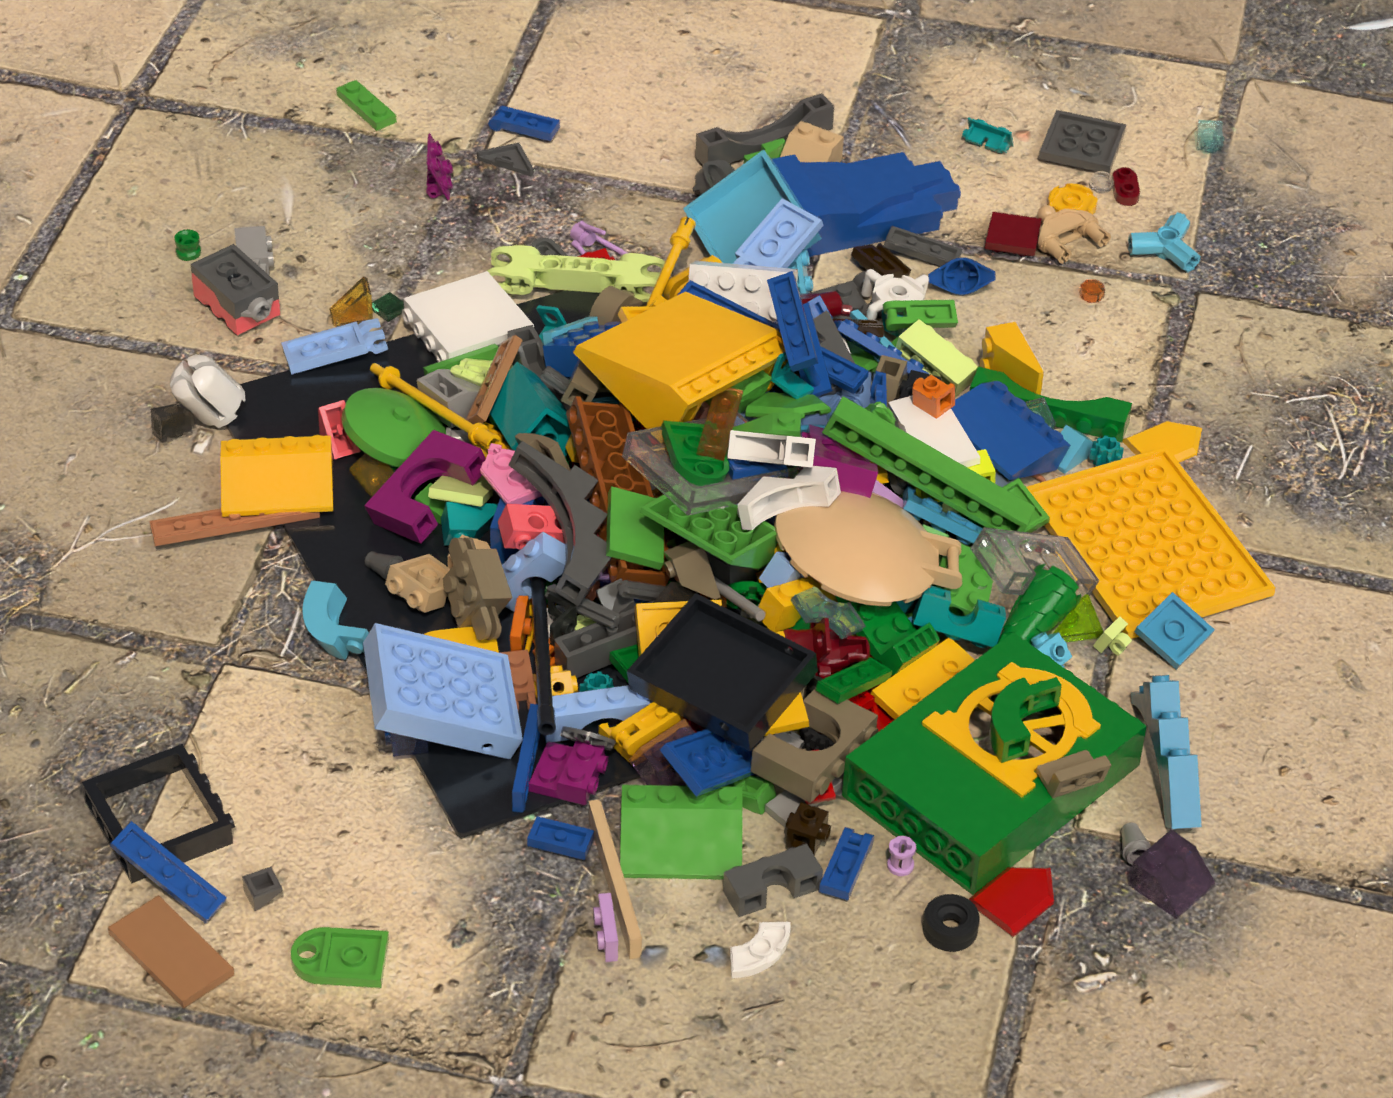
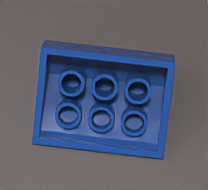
(1009, 431)

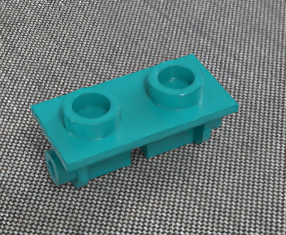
(998, 137)

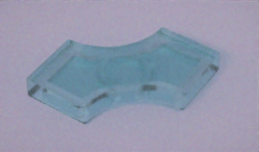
(842, 616)

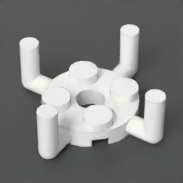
(891, 289)

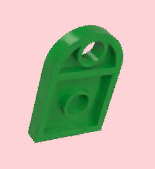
(682, 446)

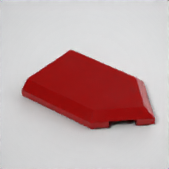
(1016, 897)

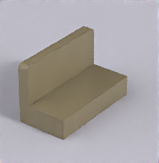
(1073, 773)

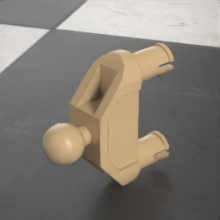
(1065, 227)

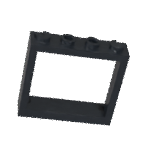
(149, 769)

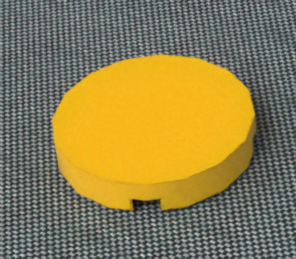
(1073, 197)

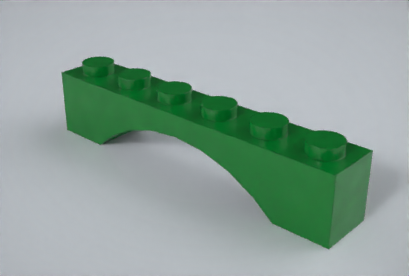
(1090, 417)

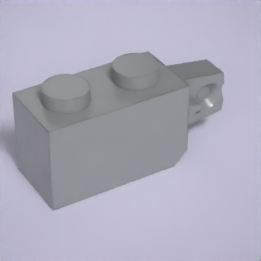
(255, 245)

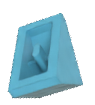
(1078, 451)

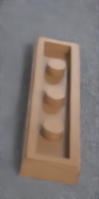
(494, 380)

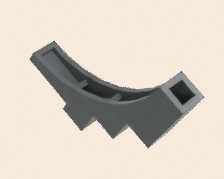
(578, 518)

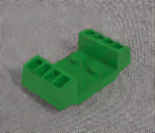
(892, 635)

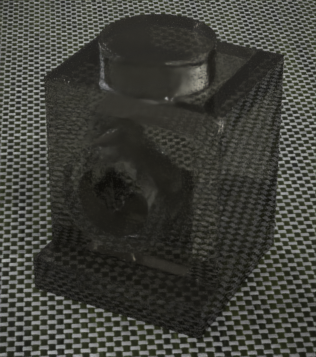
(171, 421)

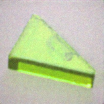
(1081, 622)

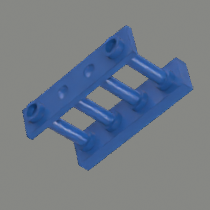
(799, 333)

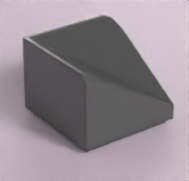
(609, 597)
(261, 887)

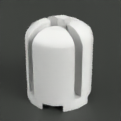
(206, 390)

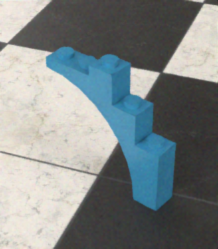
(1170, 738)

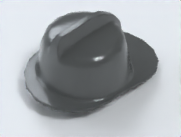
(711, 174)

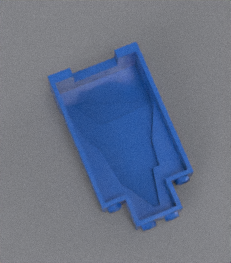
(869, 196)

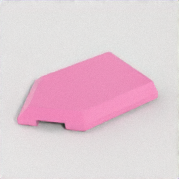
(506, 481)

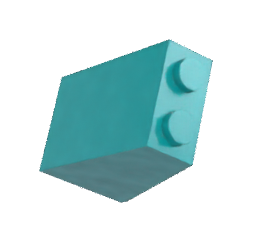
(529, 407)

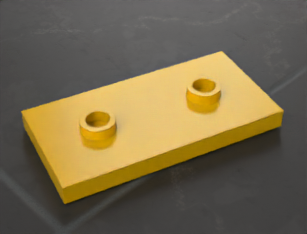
(921, 678)

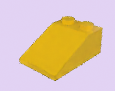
(1009, 353)

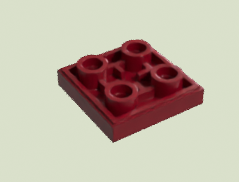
(1013, 234)

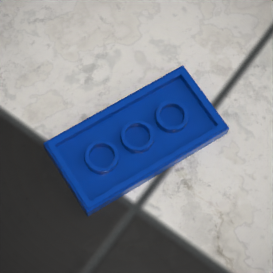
(708, 761)

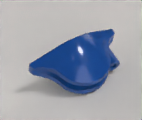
(962, 276)

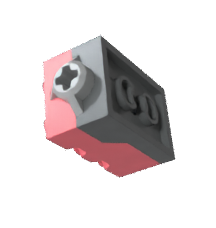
(235, 289)

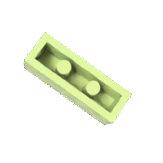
(937, 355)

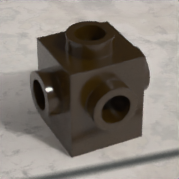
(807, 826)

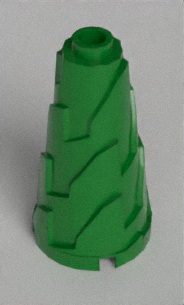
(1043, 604)

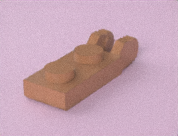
(522, 676)

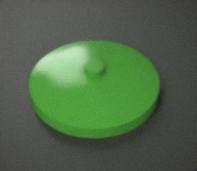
(387, 424)

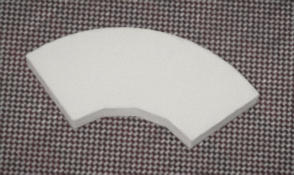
(760, 951)

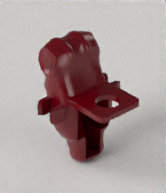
(831, 651)

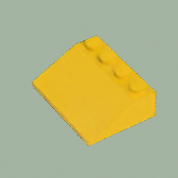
(276, 475)

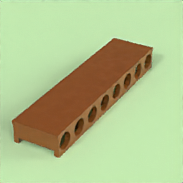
(599, 440)

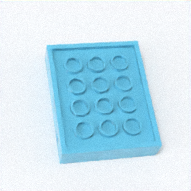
(738, 205)

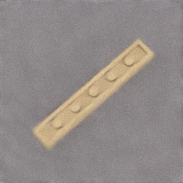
(615, 880)

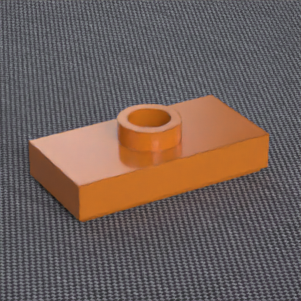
(521, 624)

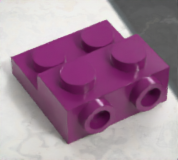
(569, 771)

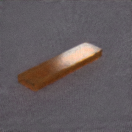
(718, 424)

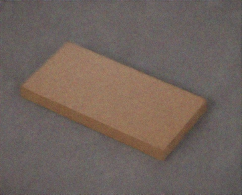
(171, 951)

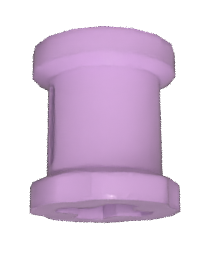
(906, 857)

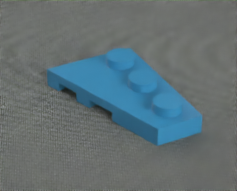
(930, 511)

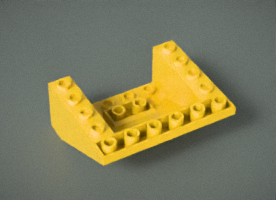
(679, 357)

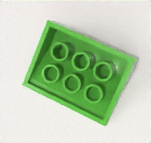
(717, 532)
(680, 835)

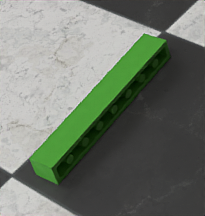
(927, 468)

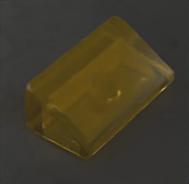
(371, 473)

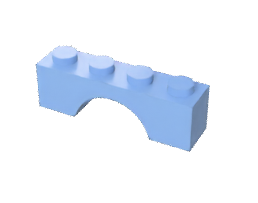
(584, 707)

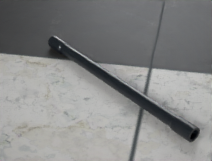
(545, 710)

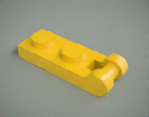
(647, 723)

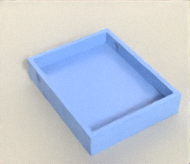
(441, 691)

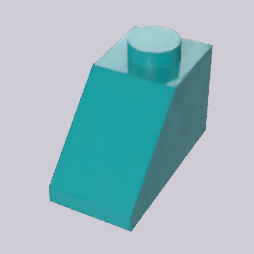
(466, 520)

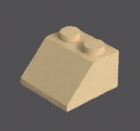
(813, 144)

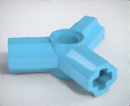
(1166, 243)

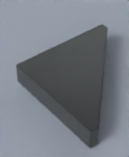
(508, 157)

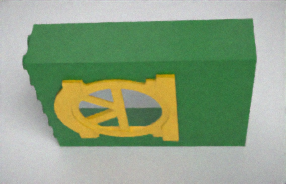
(960, 802)

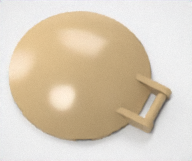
(867, 550)

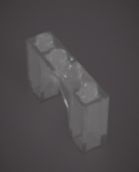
(1009, 553)

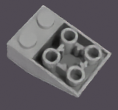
(449, 391)

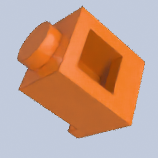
(933, 395)

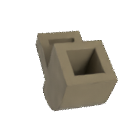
(609, 303)

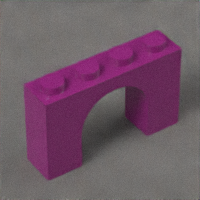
(434, 457)
(854, 471)

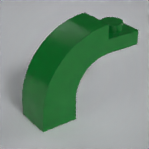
(1017, 700)

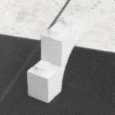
(771, 448)
(776, 495)

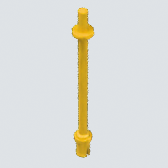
(680, 241)
(477, 433)

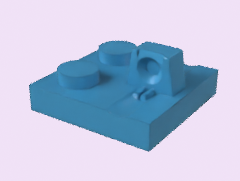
(1174, 630)

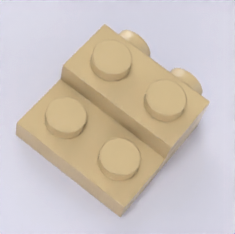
(419, 582)

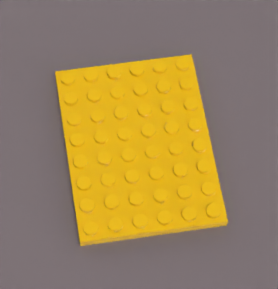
(1149, 536)

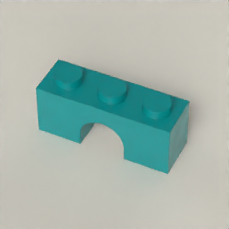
(980, 626)

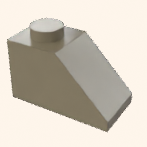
(691, 569)

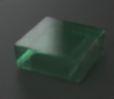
(388, 306)

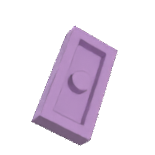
(607, 937)

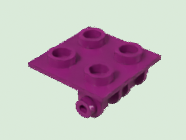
(438, 170)

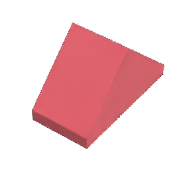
(331, 424)

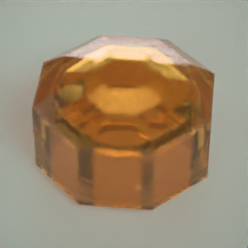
(1092, 290)

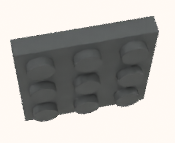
(1082, 141)

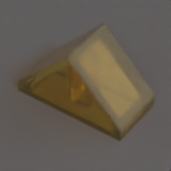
(353, 305)

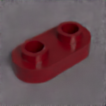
(1126, 186)

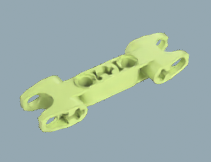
(572, 273)

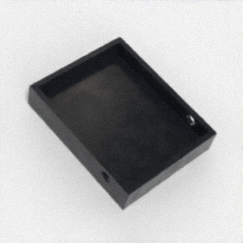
(722, 671)

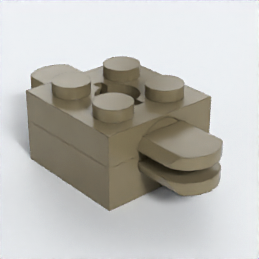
(476, 588)

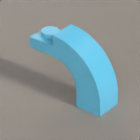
(321, 616)

